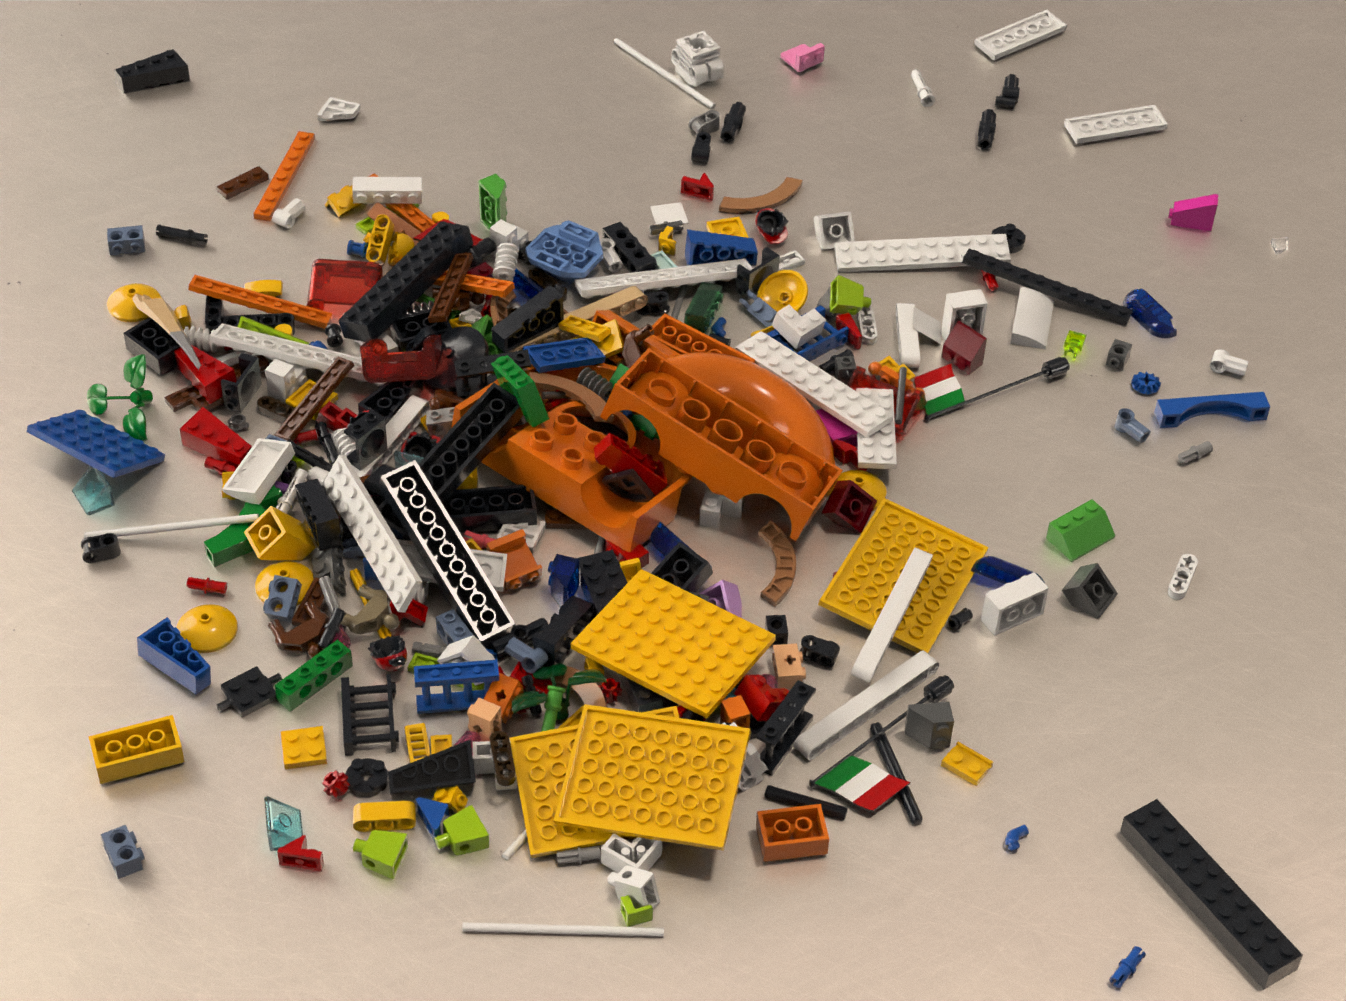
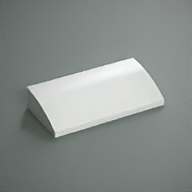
(1032, 319)
(259, 470)

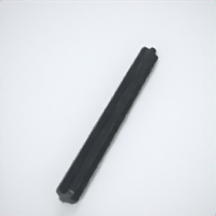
(895, 770)

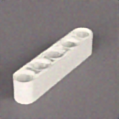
(907, 336)

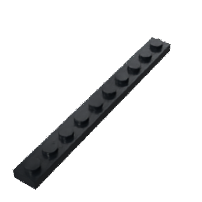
(1047, 286)

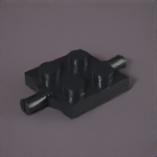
(249, 691)

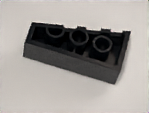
(152, 72)
(530, 320)
(391, 397)
(319, 514)
(563, 629)
(443, 769)

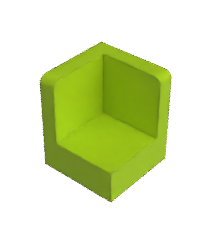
(634, 916)

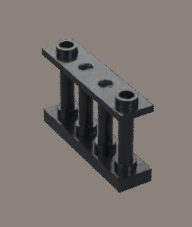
(482, 367)
(350, 707)
(785, 726)

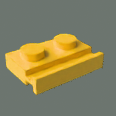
(967, 763)

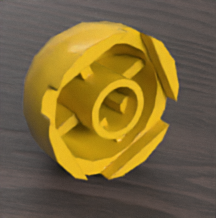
(400, 247)

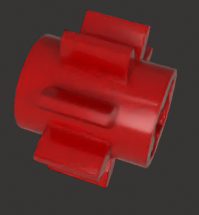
(611, 690)
(335, 784)

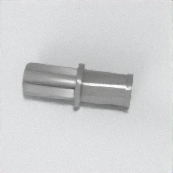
(1195, 452)
(579, 855)

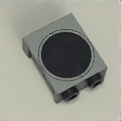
(752, 279)
(239, 394)
(369, 438)

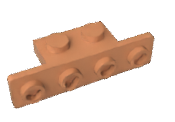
(399, 224)

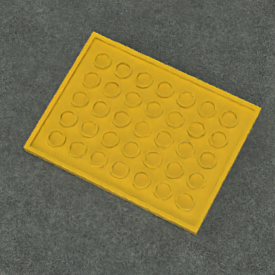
(879, 558)
(673, 643)
(540, 773)
(653, 777)

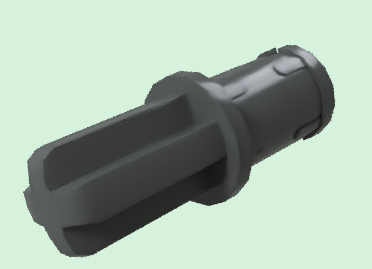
(658, 228)

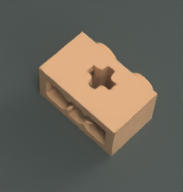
(787, 665)
(484, 718)

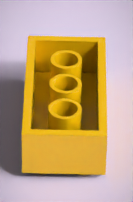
(136, 749)

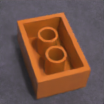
(792, 832)

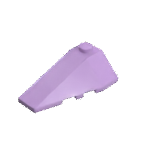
(725, 596)

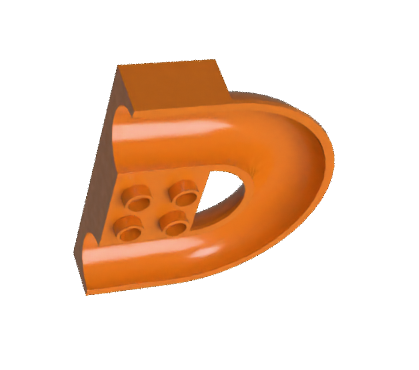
(733, 428)
(562, 469)

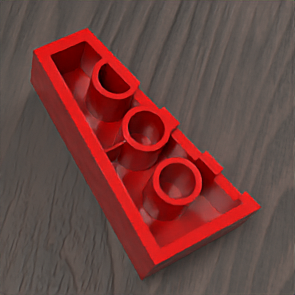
(208, 376)
(213, 438)
(618, 457)

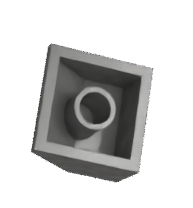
(1090, 590)
(930, 724)

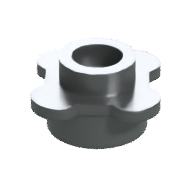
(238, 422)

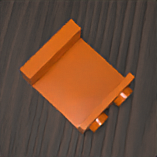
(520, 562)

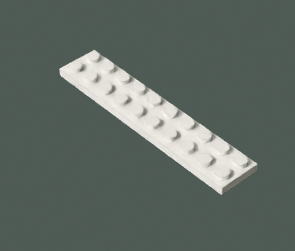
(916, 252)
(660, 278)
(283, 349)
(816, 384)
(372, 533)

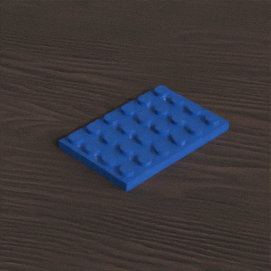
(96, 443)

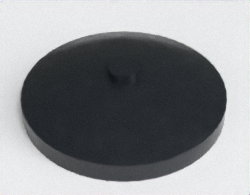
(457, 344)

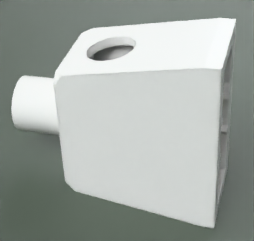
(637, 884)

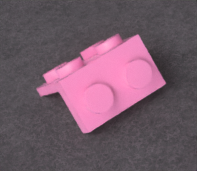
(803, 56)

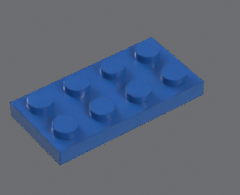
(564, 354)

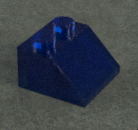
(563, 578)

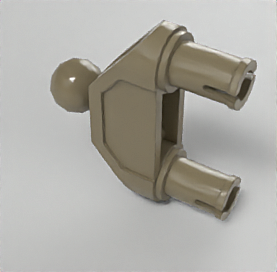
(373, 614)

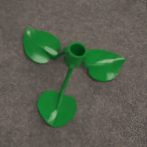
(135, 421)

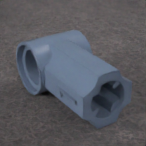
(1128, 424)
(530, 658)

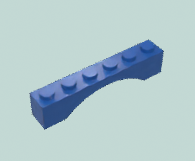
(1247, 406)

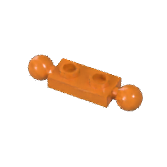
(889, 376)

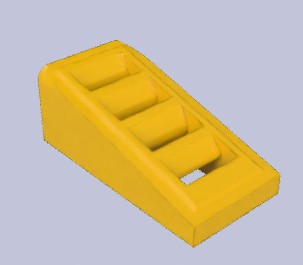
(416, 733)

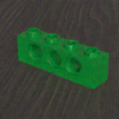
(313, 675)

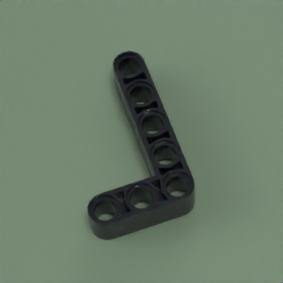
(215, 316)

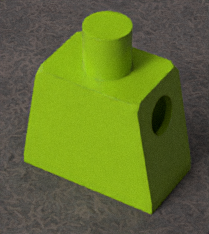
(847, 296)
(463, 833)
(382, 851)

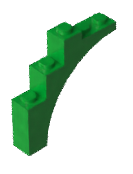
(232, 541)

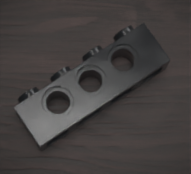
(630, 251)

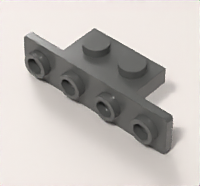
(330, 563)

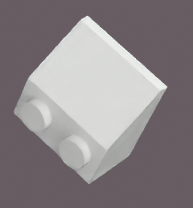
(833, 228)

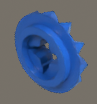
(1139, 384)

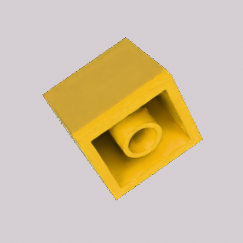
(279, 537)

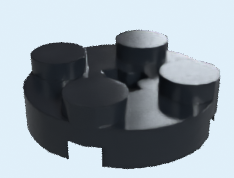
(1015, 237)
(363, 767)

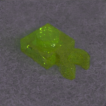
(1074, 343)

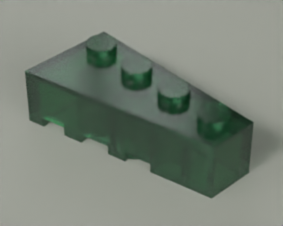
(704, 307)

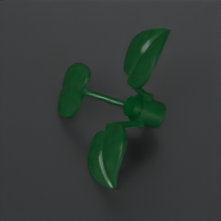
(533, 698)

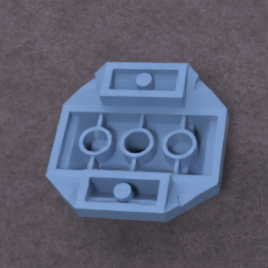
(566, 251)

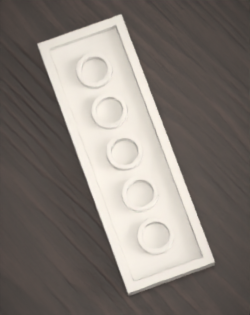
(1020, 34)
(1115, 124)
(880, 448)
(491, 563)

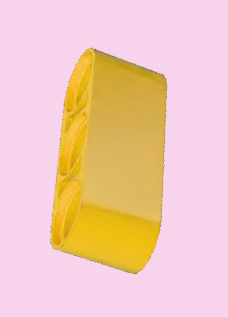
(377, 233)
(384, 816)

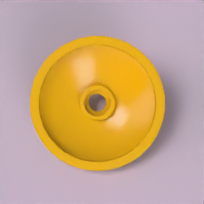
(784, 285)
(122, 306)
(868, 482)
(286, 569)
(208, 627)

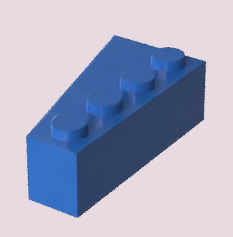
(715, 247)
(174, 656)

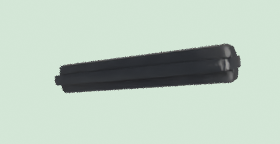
(802, 800)

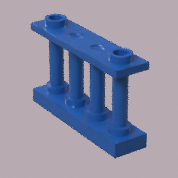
(822, 345)
(452, 674)

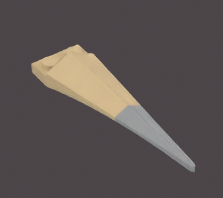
(166, 318)

